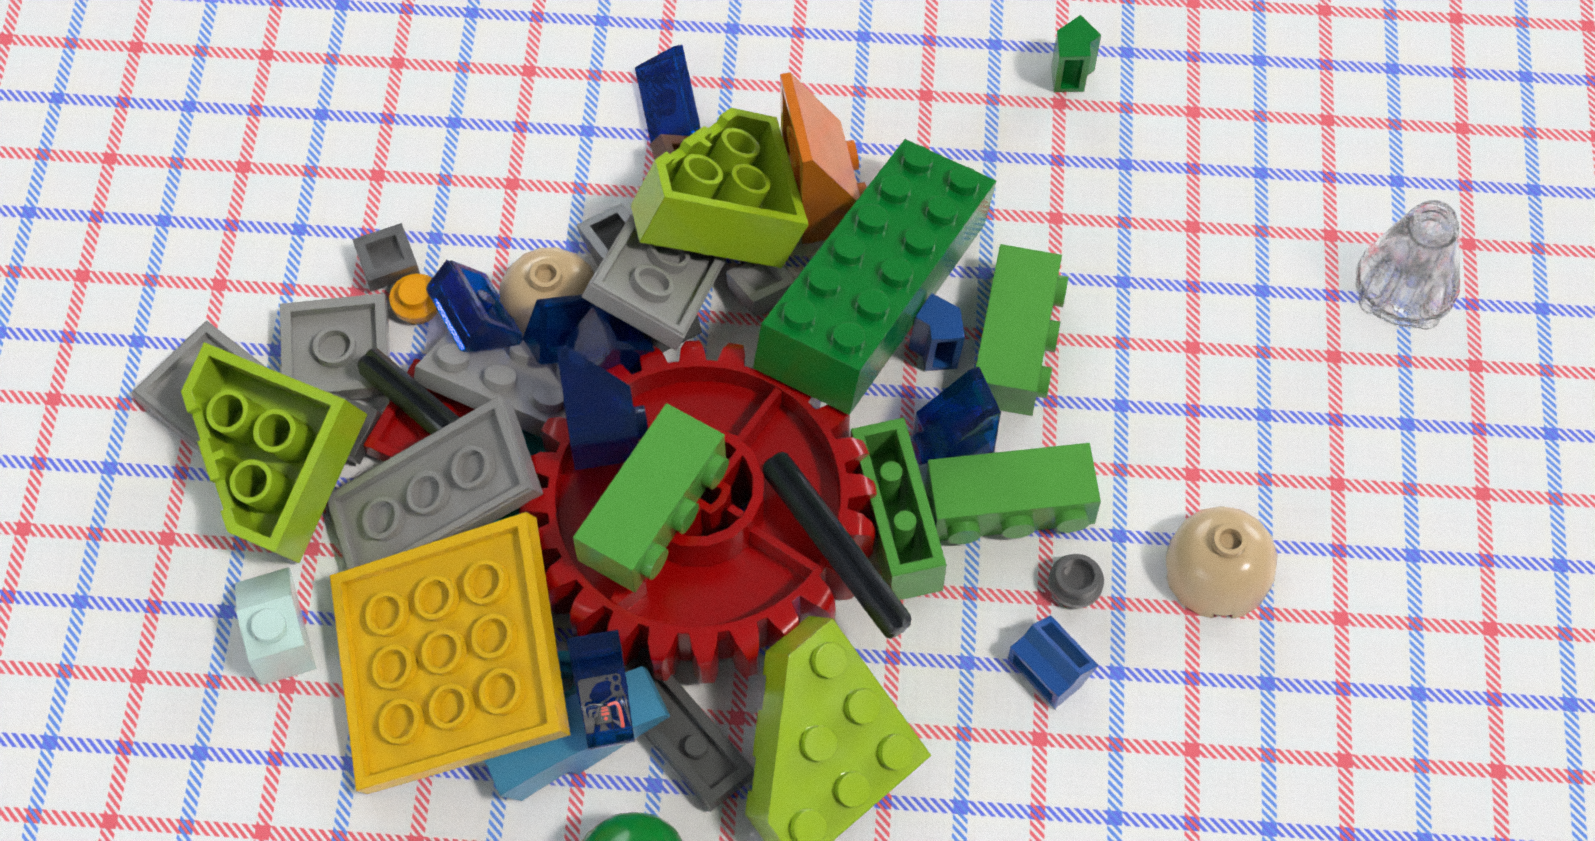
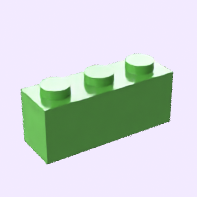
(1020, 326)
(1013, 492)
(652, 498)
(900, 512)

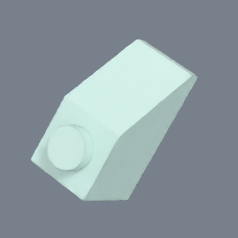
(273, 626)

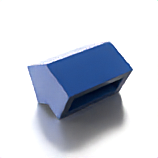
(938, 334)
(1051, 661)

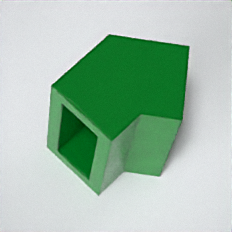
(1074, 55)

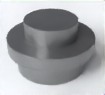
(1076, 581)

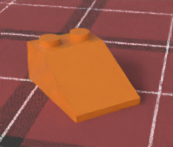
(819, 159)

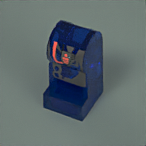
(601, 689)

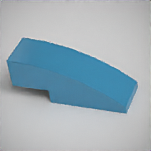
(532, 768)

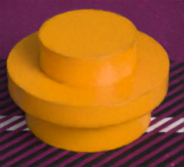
(410, 299)

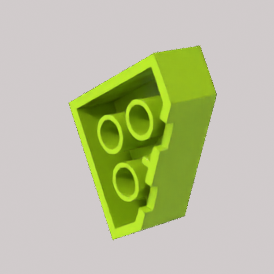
(724, 193)
(268, 447)
(824, 738)

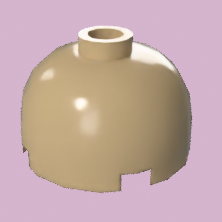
(542, 275)
(1221, 562)

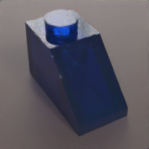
(598, 412)
(957, 421)

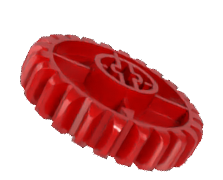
(734, 573)

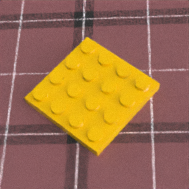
(448, 654)

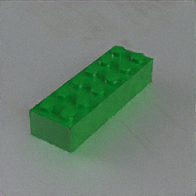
(873, 276)

